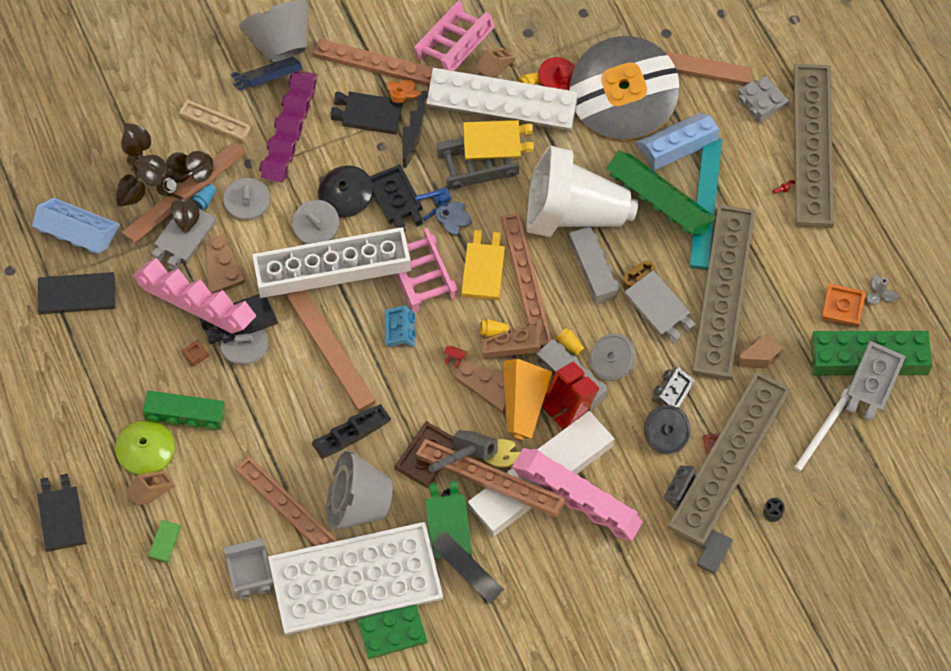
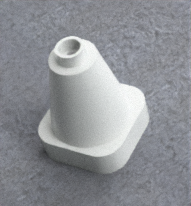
(574, 197)

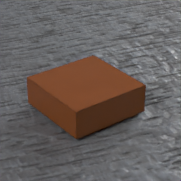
(195, 353)

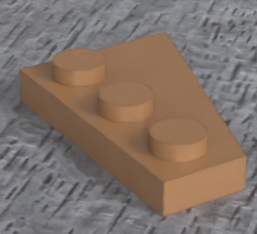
(221, 266)
(521, 341)
(484, 382)

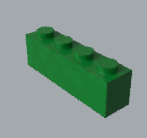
(184, 410)

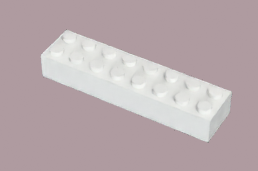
(502, 99)
(331, 262)

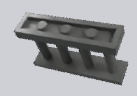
(455, 147)

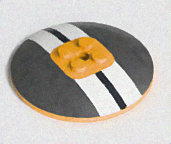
(630, 111)

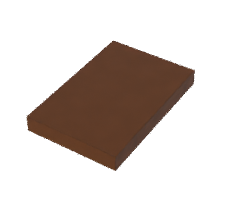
(416, 468)

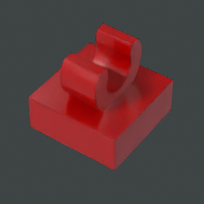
(456, 353)

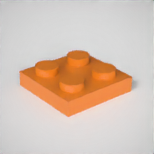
(843, 305)

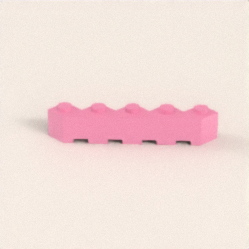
(193, 297)
(578, 493)

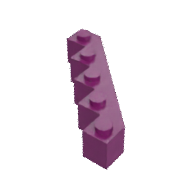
(288, 126)

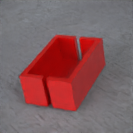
(570, 391)

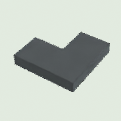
(715, 551)

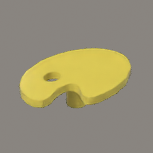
(501, 459)

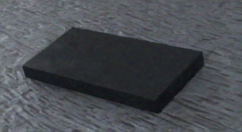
(76, 293)

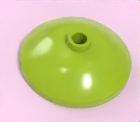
(147, 457)

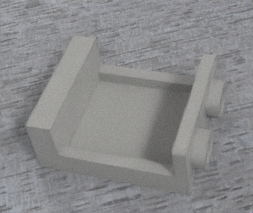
(249, 568)

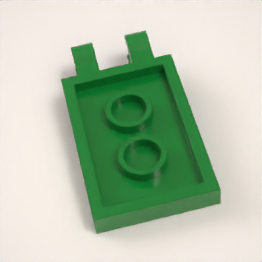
(448, 515)

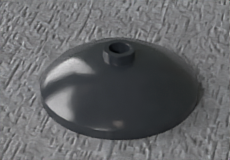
(348, 199)

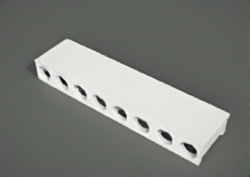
(573, 448)

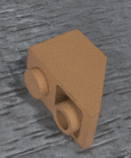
(761, 353)

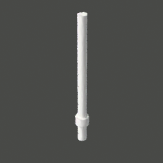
(823, 430)

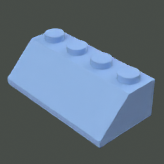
(678, 140)
(75, 225)

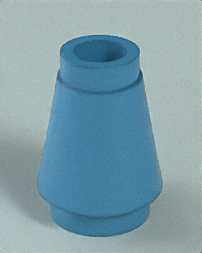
(204, 196)

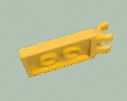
(495, 140)
(483, 268)

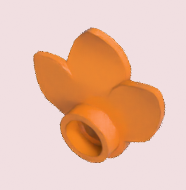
(402, 90)

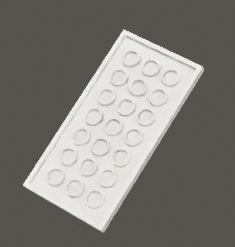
(355, 578)

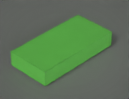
(164, 541)

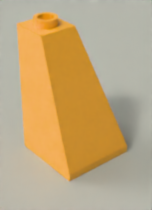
(524, 394)

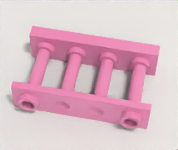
(460, 49)
(408, 283)

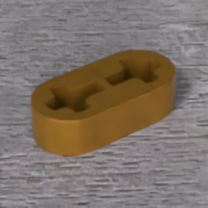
(637, 272)

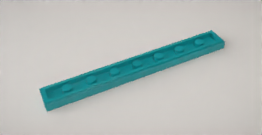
(706, 198)

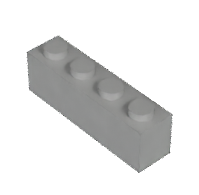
(593, 265)
(554, 356)

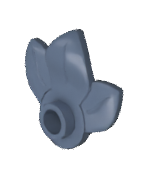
(455, 217)

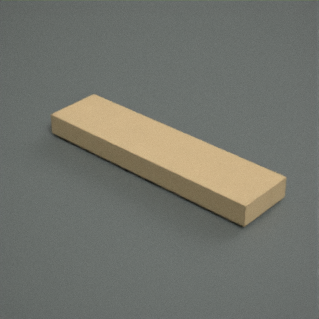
(215, 121)

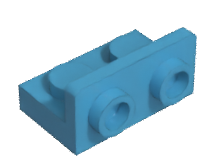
(400, 326)

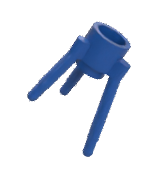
(439, 197)

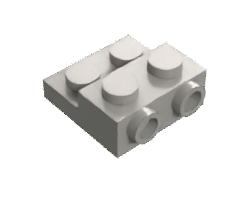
(762, 98)

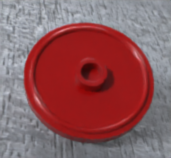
(556, 73)

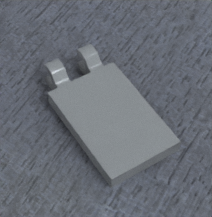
(180, 244)
(659, 306)
(874, 378)

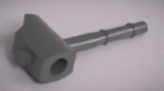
(468, 444)

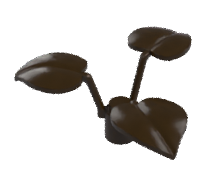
(133, 143)
(152, 170)

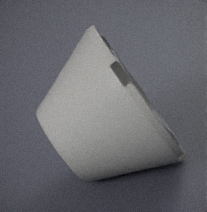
(279, 31)
(358, 493)

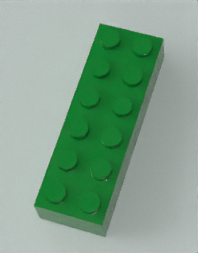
(660, 193)
(841, 351)

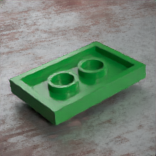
(392, 631)

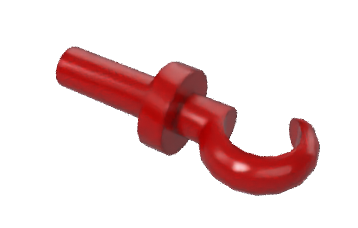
(784, 187)

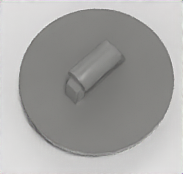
(246, 198)
(315, 222)
(246, 348)
(612, 357)

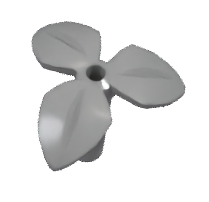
(879, 286)

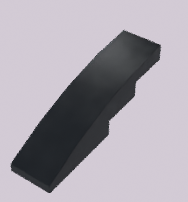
(412, 134)
(352, 431)
(467, 567)

